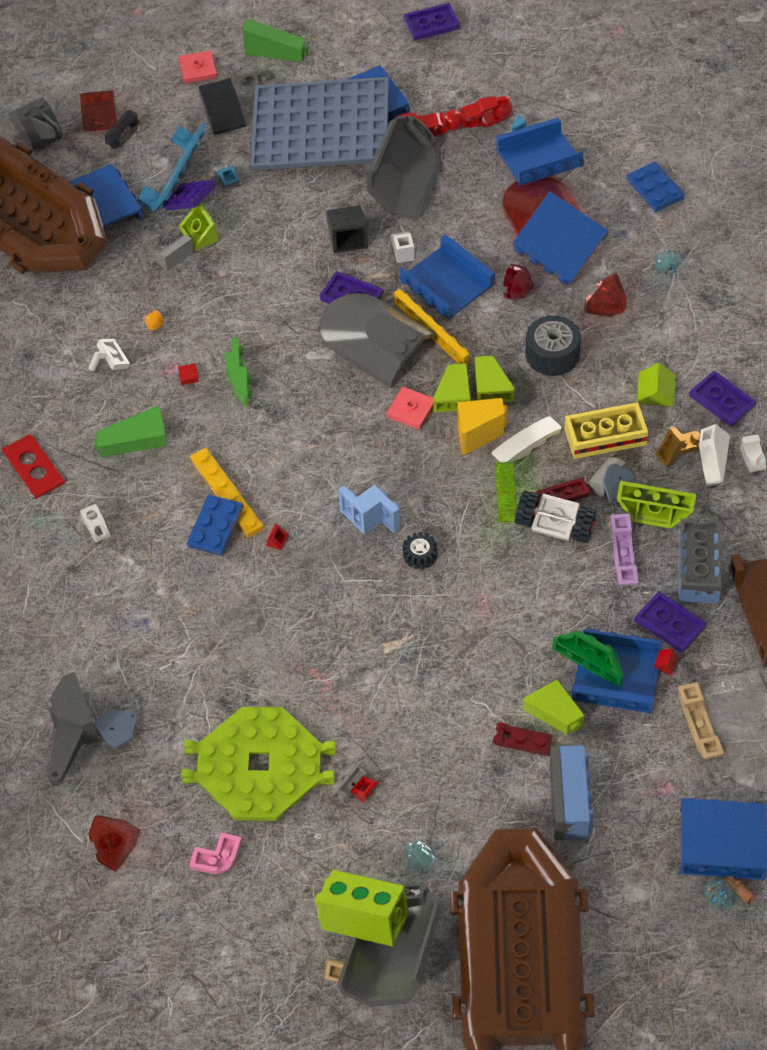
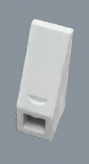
(713, 451)

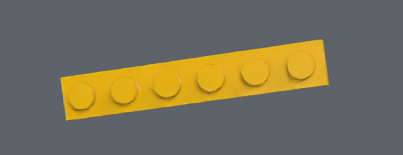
(445, 341)
(225, 489)

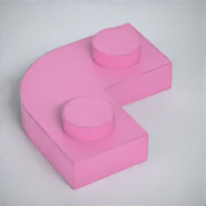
(219, 860)

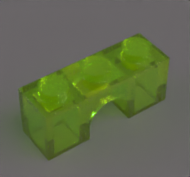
(505, 491)

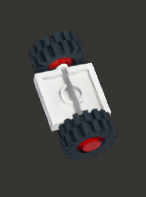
(555, 517)

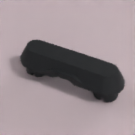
(130, 119)

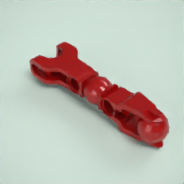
(468, 116)

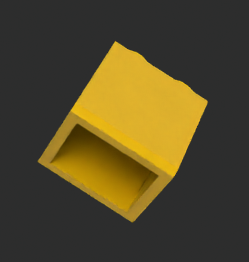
(480, 422)

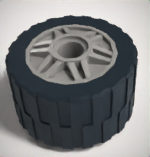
(553, 345)

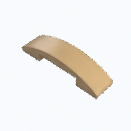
(698, 721)

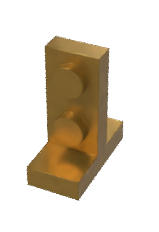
(677, 444)

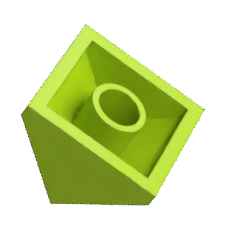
(199, 227)
(656, 386)

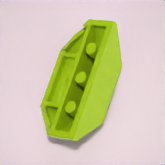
(655, 504)

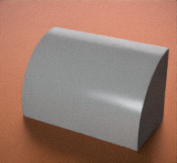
(175, 253)
(596, 484)

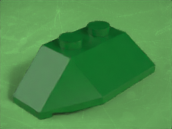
(591, 655)

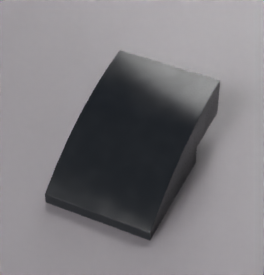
(221, 106)

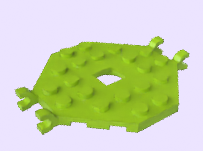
(259, 793)

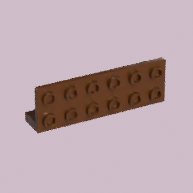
(751, 586)

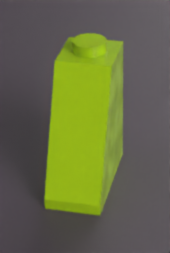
(491, 380)
(452, 389)
(555, 708)

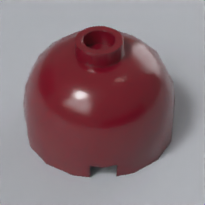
(518, 282)

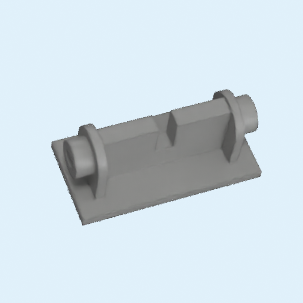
(343, 787)

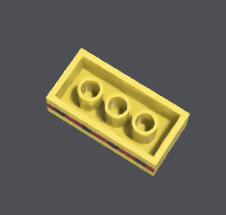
(606, 430)

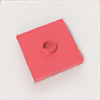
(197, 67)
(410, 408)

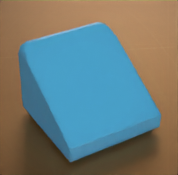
(519, 123)
(228, 176)

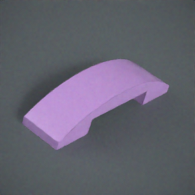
(623, 550)

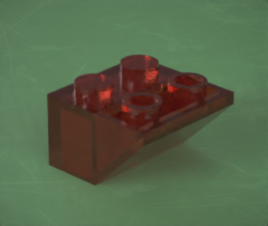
(98, 110)

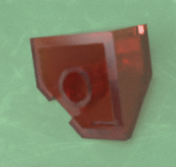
(608, 298)
(113, 840)

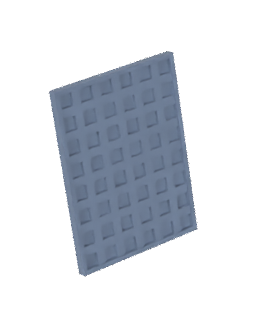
(319, 123)

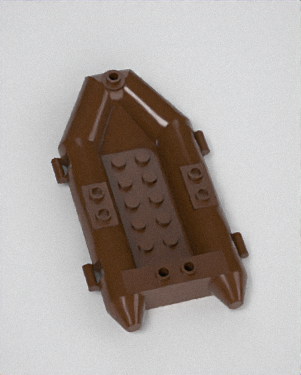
(45, 216)
(520, 946)

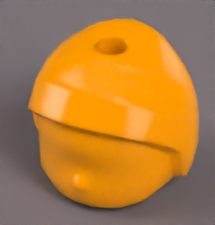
(154, 320)

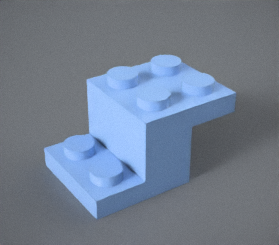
(369, 509)

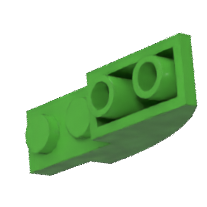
(237, 372)

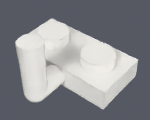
(112, 353)

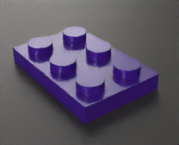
(431, 21)
(189, 195)
(342, 285)
(722, 398)
(670, 622)

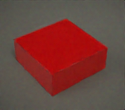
(188, 374)

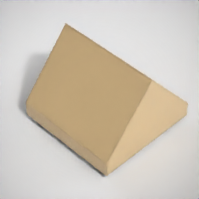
(333, 969)

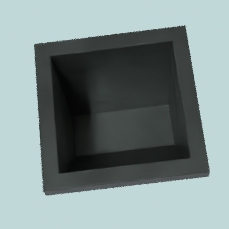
(347, 229)

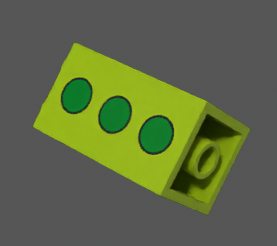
(362, 907)

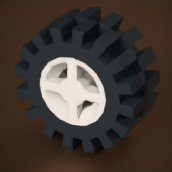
(423, 544)

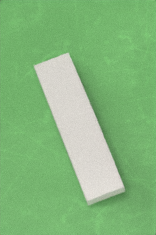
(526, 440)

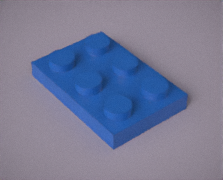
(655, 186)
(215, 525)

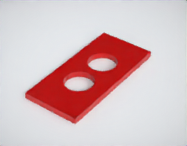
(37, 487)

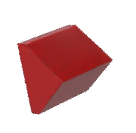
(277, 537)
(666, 661)
(364, 788)

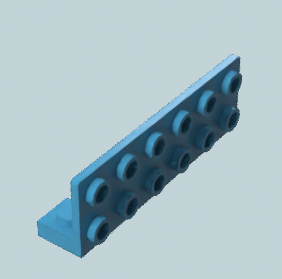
(187, 141)

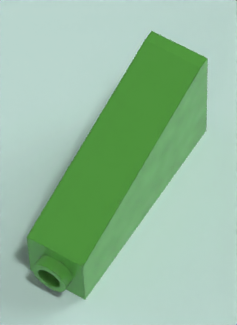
(272, 43)
(132, 434)

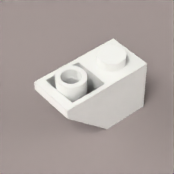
(403, 246)

